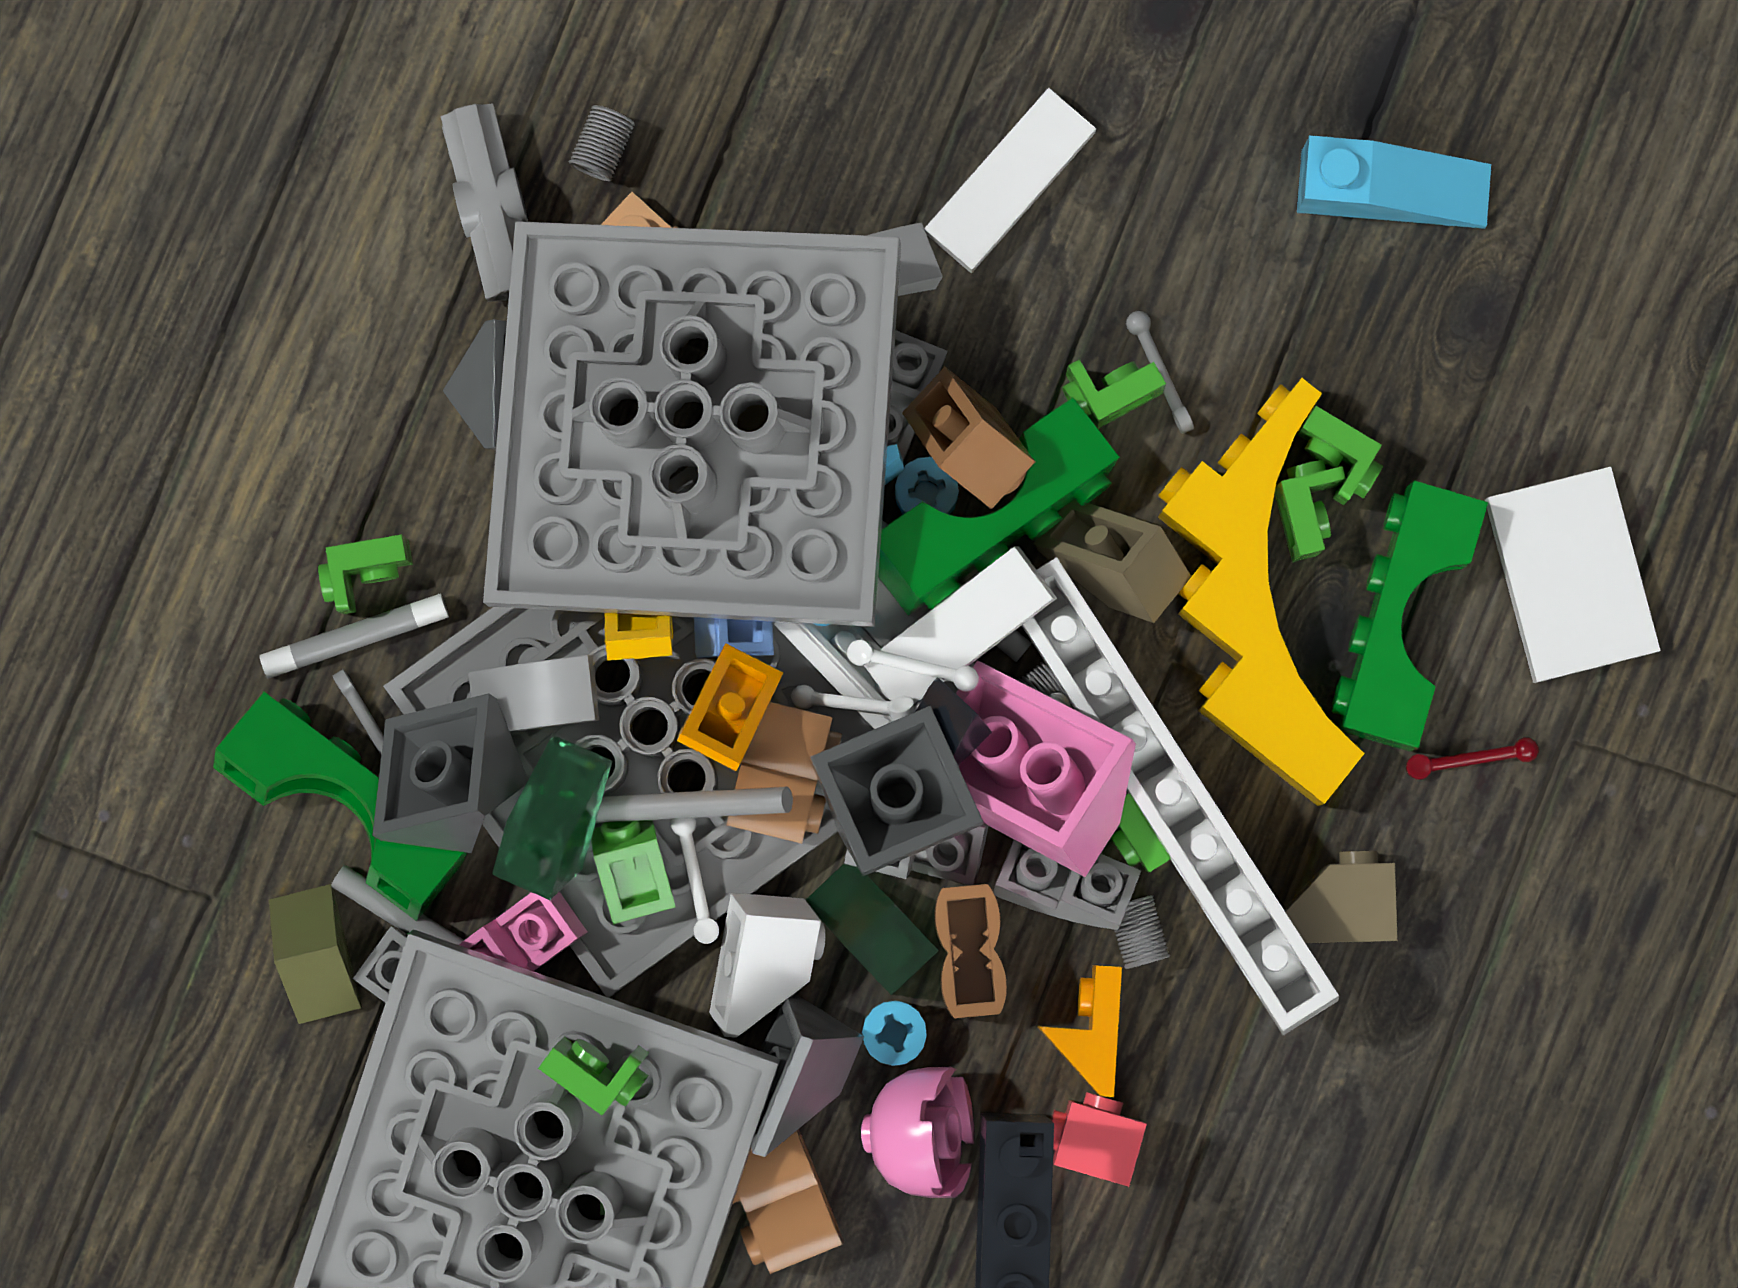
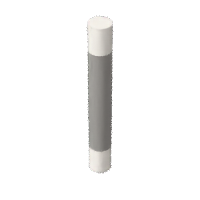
(354, 636)

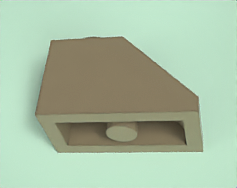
(1116, 559)
(1347, 901)

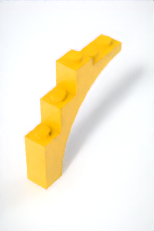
(1228, 520)

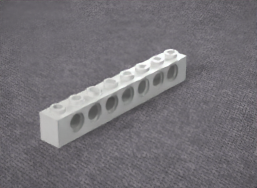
(1181, 809)

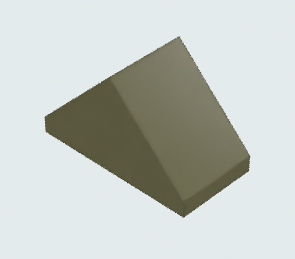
(313, 954)

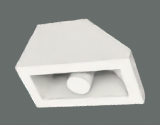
(763, 958)

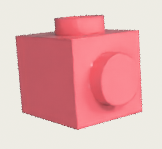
(1097, 1139)

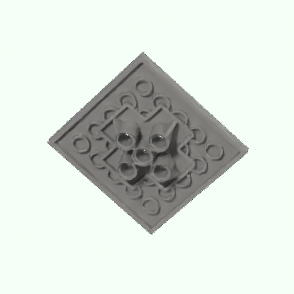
(779, 513)
(727, 856)
(462, 1073)

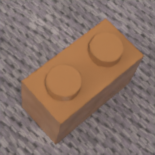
(968, 438)

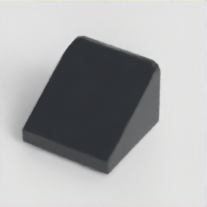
(957, 720)

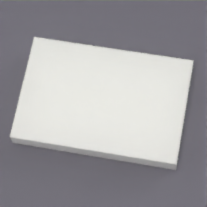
(1572, 575)

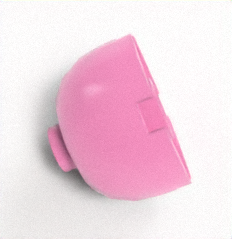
(919, 1132)

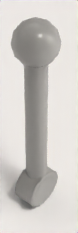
(1139, 324)
(349, 691)

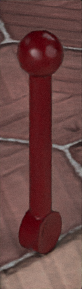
(1421, 766)

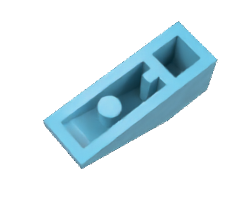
(1391, 183)

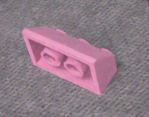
(1045, 771)

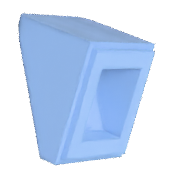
(745, 635)

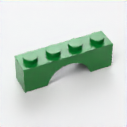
(931, 551)
(1386, 693)
(280, 755)

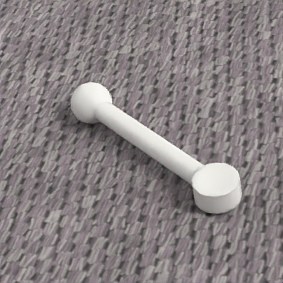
(863, 652)
(804, 697)
(705, 929)

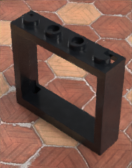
(1014, 1201)

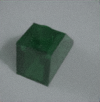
(553, 819)
(871, 927)

